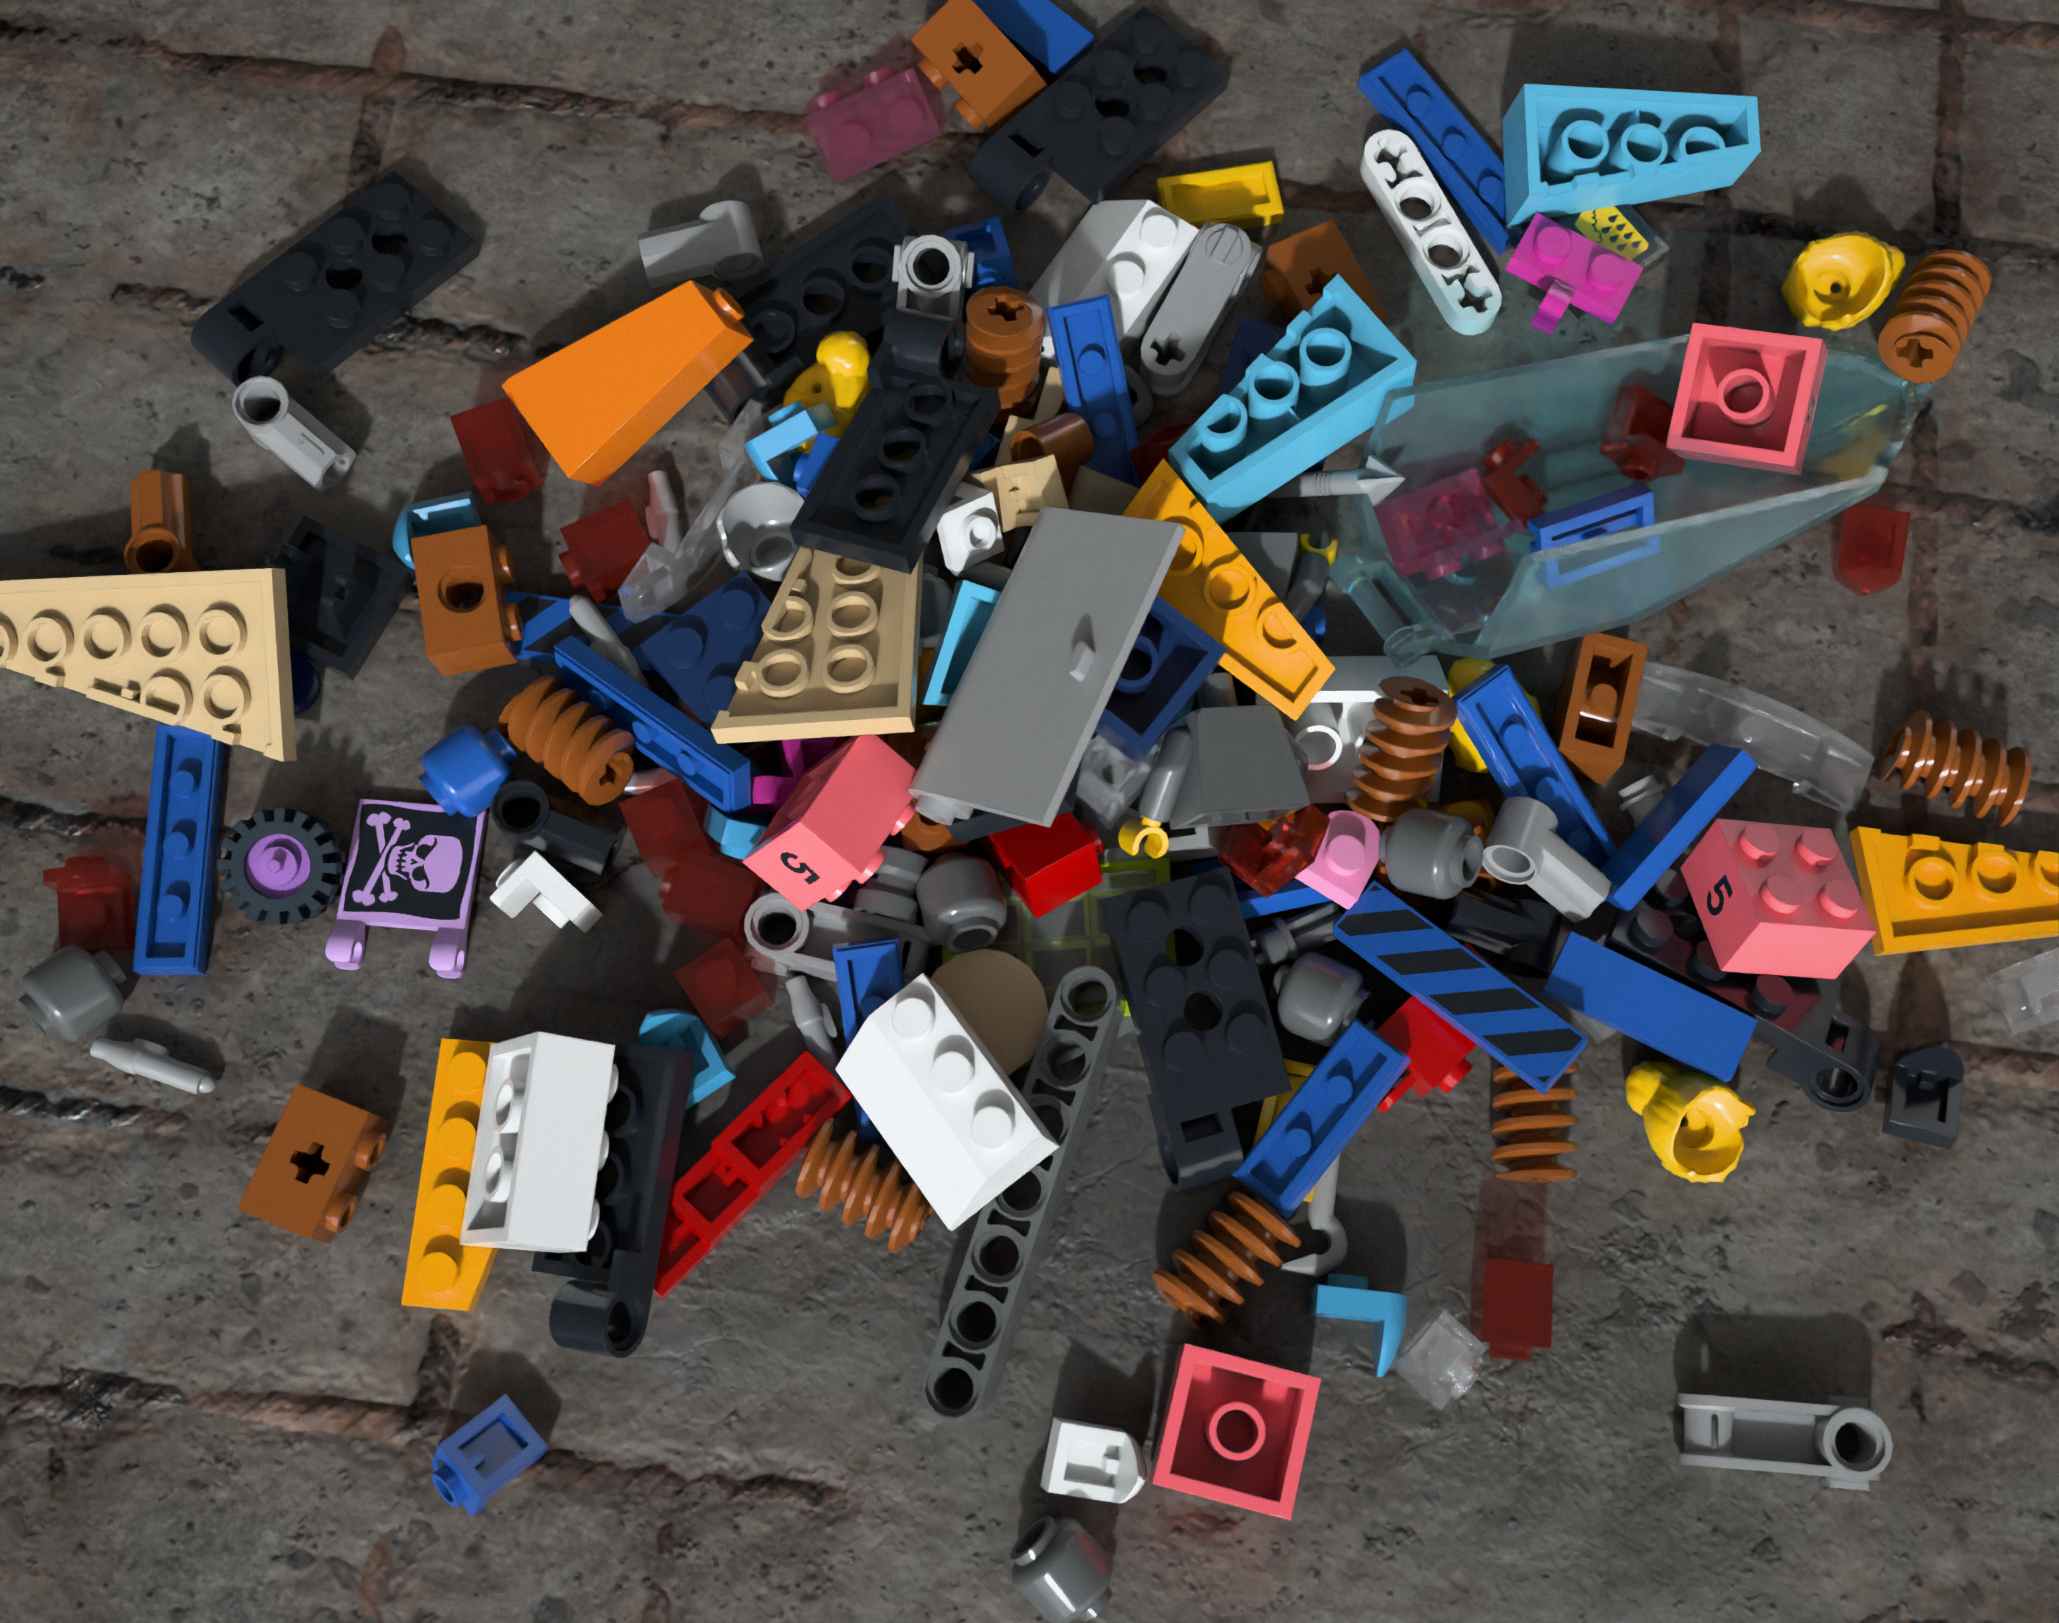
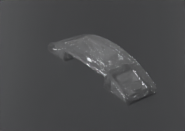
(665, 576)
(1774, 735)

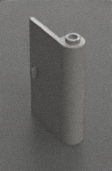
(1045, 666)

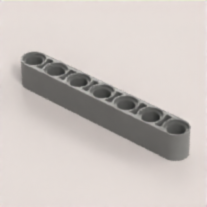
(1031, 1227)

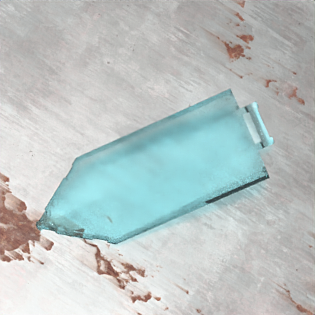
(1704, 518)

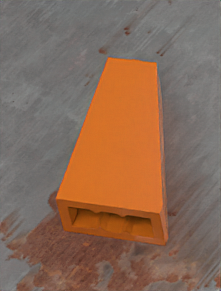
(628, 378)

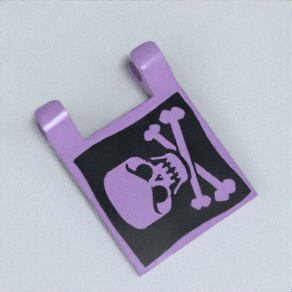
(410, 872)

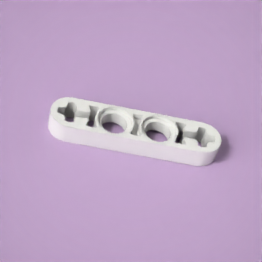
(1421, 234)

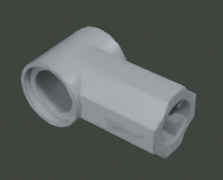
(716, 244)
(292, 433)
(1529, 852)

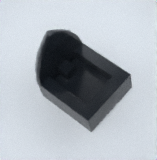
(1925, 1095)

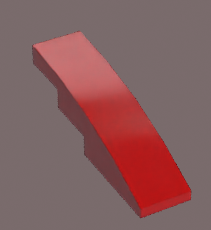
(745, 1165)

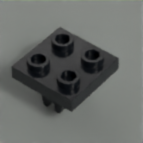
(338, 596)

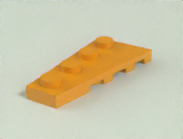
(438, 1267)

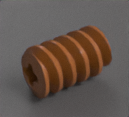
(1934, 315)
(1004, 347)
(570, 739)
(1402, 750)
(1958, 762)
(1532, 1129)
(863, 1187)
(1223, 1259)

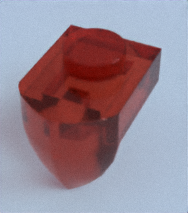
(1870, 549)

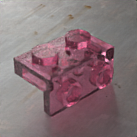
(870, 124)
(1441, 524)

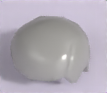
(757, 530)

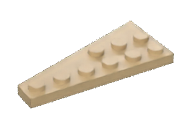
(165, 647)
(832, 653)

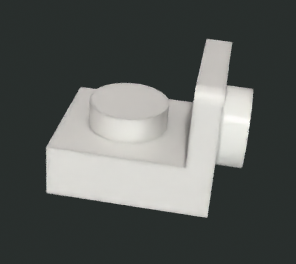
(969, 528)
(557, 900)

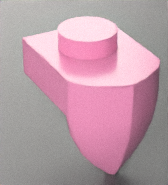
(1344, 858)

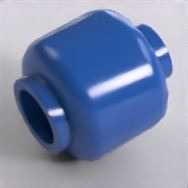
(467, 769)

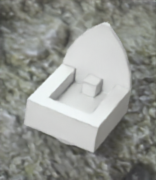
(1093, 1462)

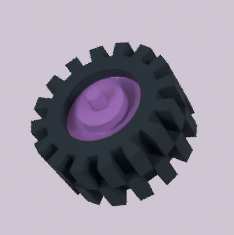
(282, 866)

